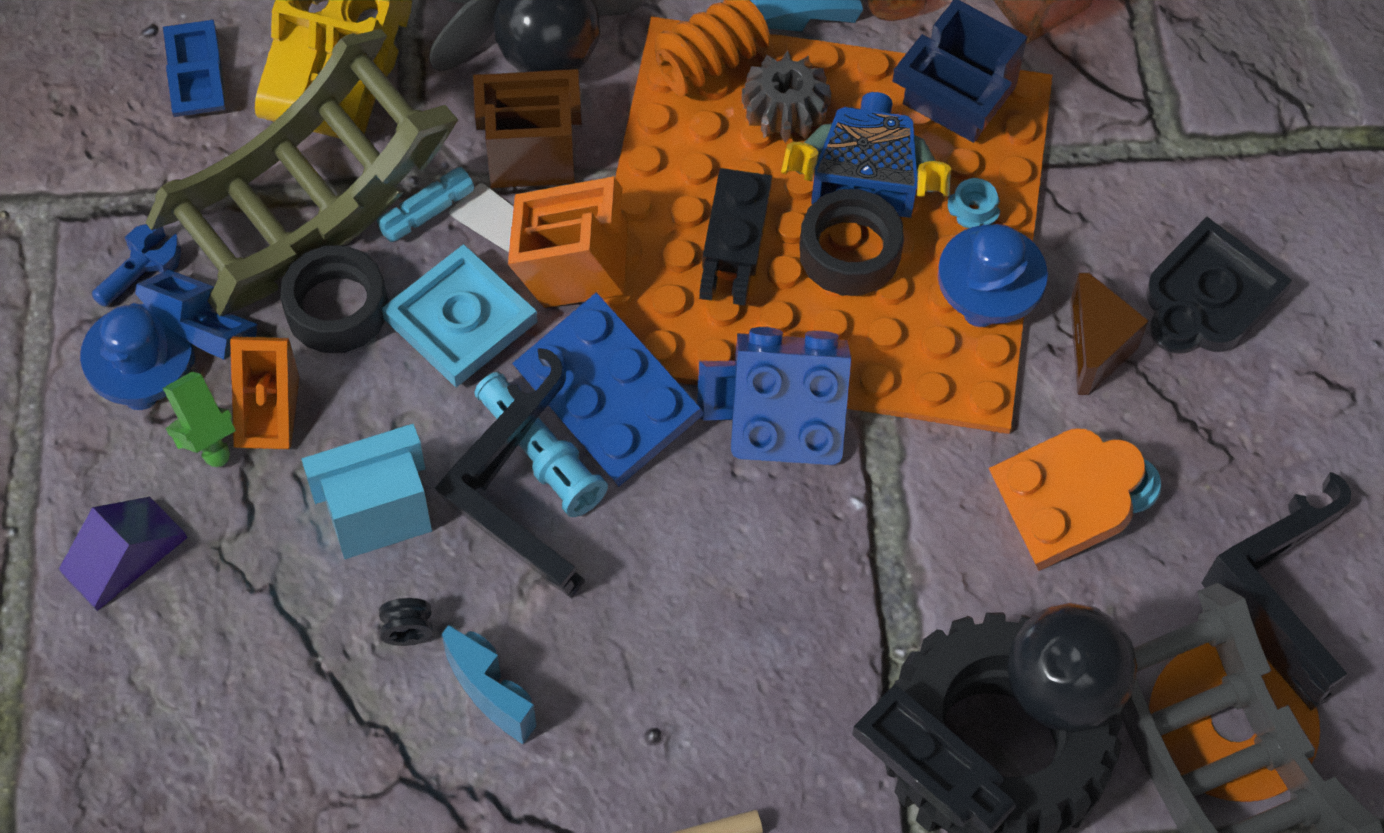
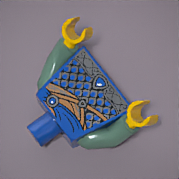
(870, 153)

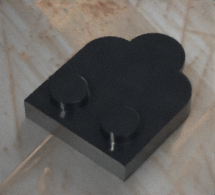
(1211, 291)

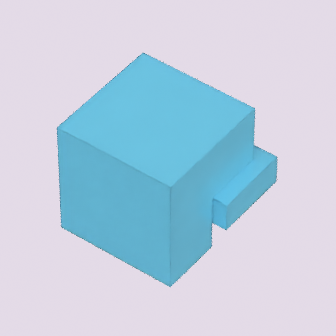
(372, 490)

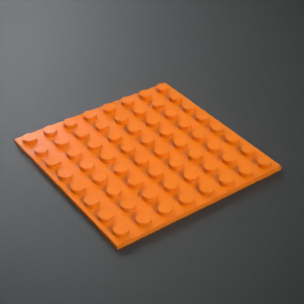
(904, 340)

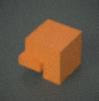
(570, 241)

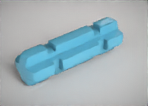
(425, 204)

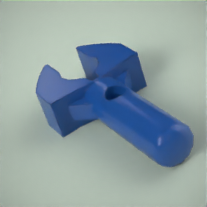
(139, 262)

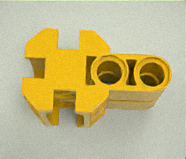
(306, 43)

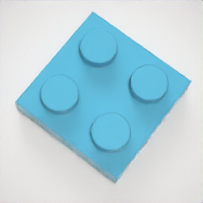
(459, 315)

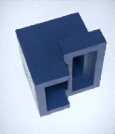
(962, 70)

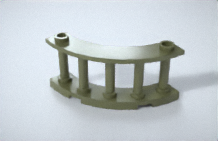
(340, 216)

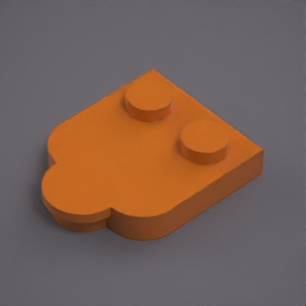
(1069, 492)

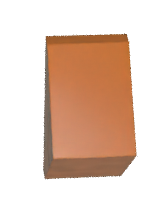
(263, 392)

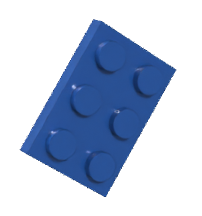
(614, 390)

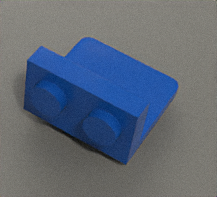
(790, 397)

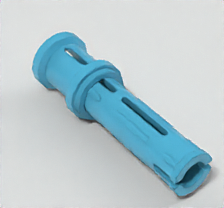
(553, 459)

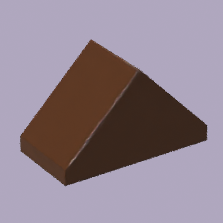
(1103, 331)

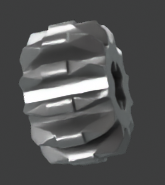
(786, 96)

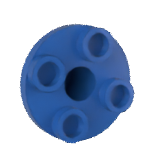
(992, 274)
(133, 356)

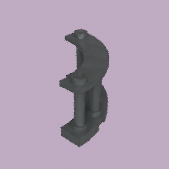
(1278, 742)

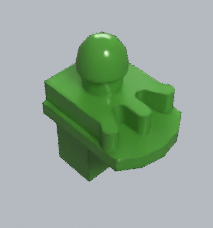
(200, 420)

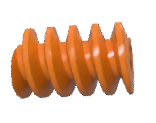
(708, 39)

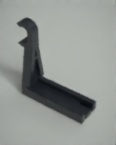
(484, 461)
(1282, 635)

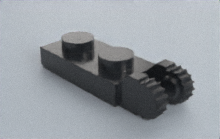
(735, 231)

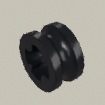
(405, 621)

